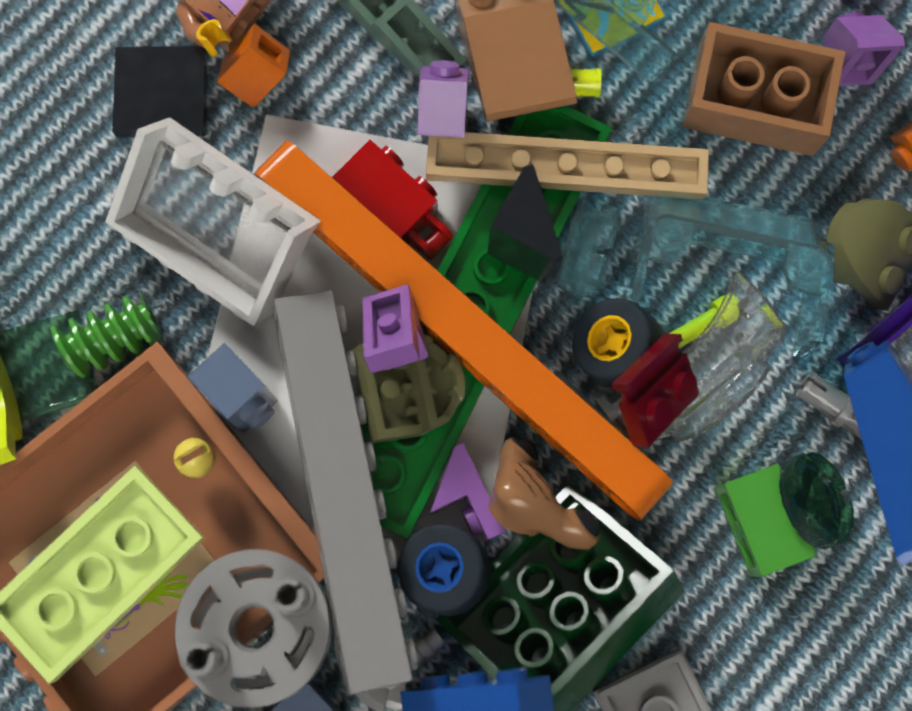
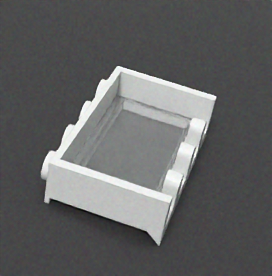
(209, 219)

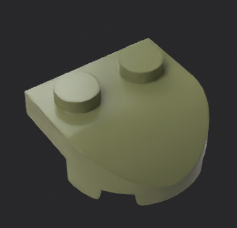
(872, 248)
(410, 397)

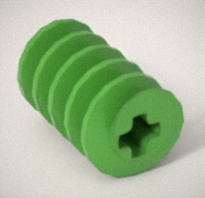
(107, 336)

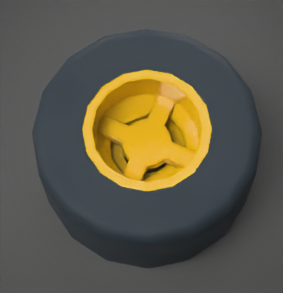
(602, 337)

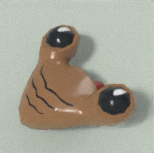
(528, 505)

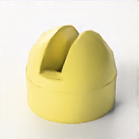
(198, 466)

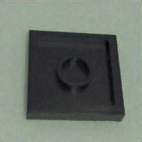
(158, 85)

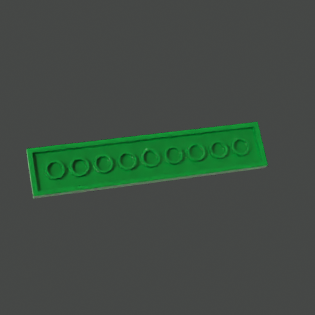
(412, 466)

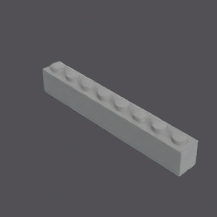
(341, 494)

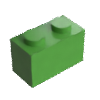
(761, 523)

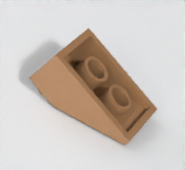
(515, 56)

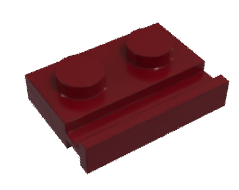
(656, 390)

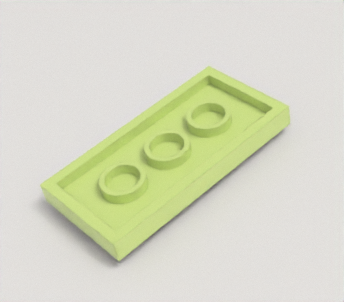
(95, 574)

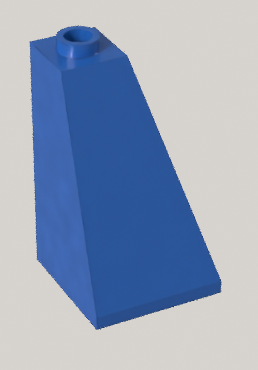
(883, 411)

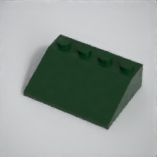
(566, 607)

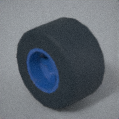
(427, 569)

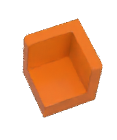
(254, 66)

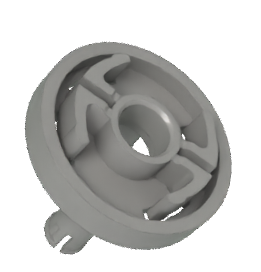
(217, 653)

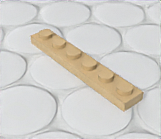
(570, 164)

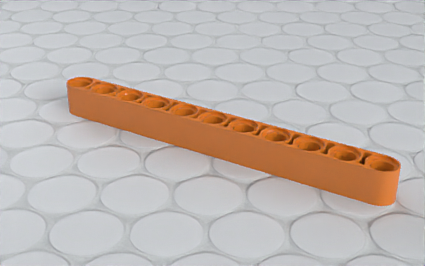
(471, 335)

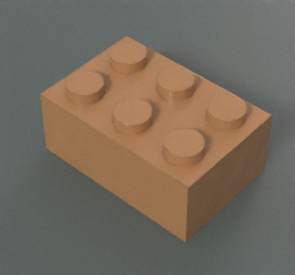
(763, 89)

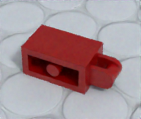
(395, 197)

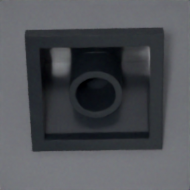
(524, 231)

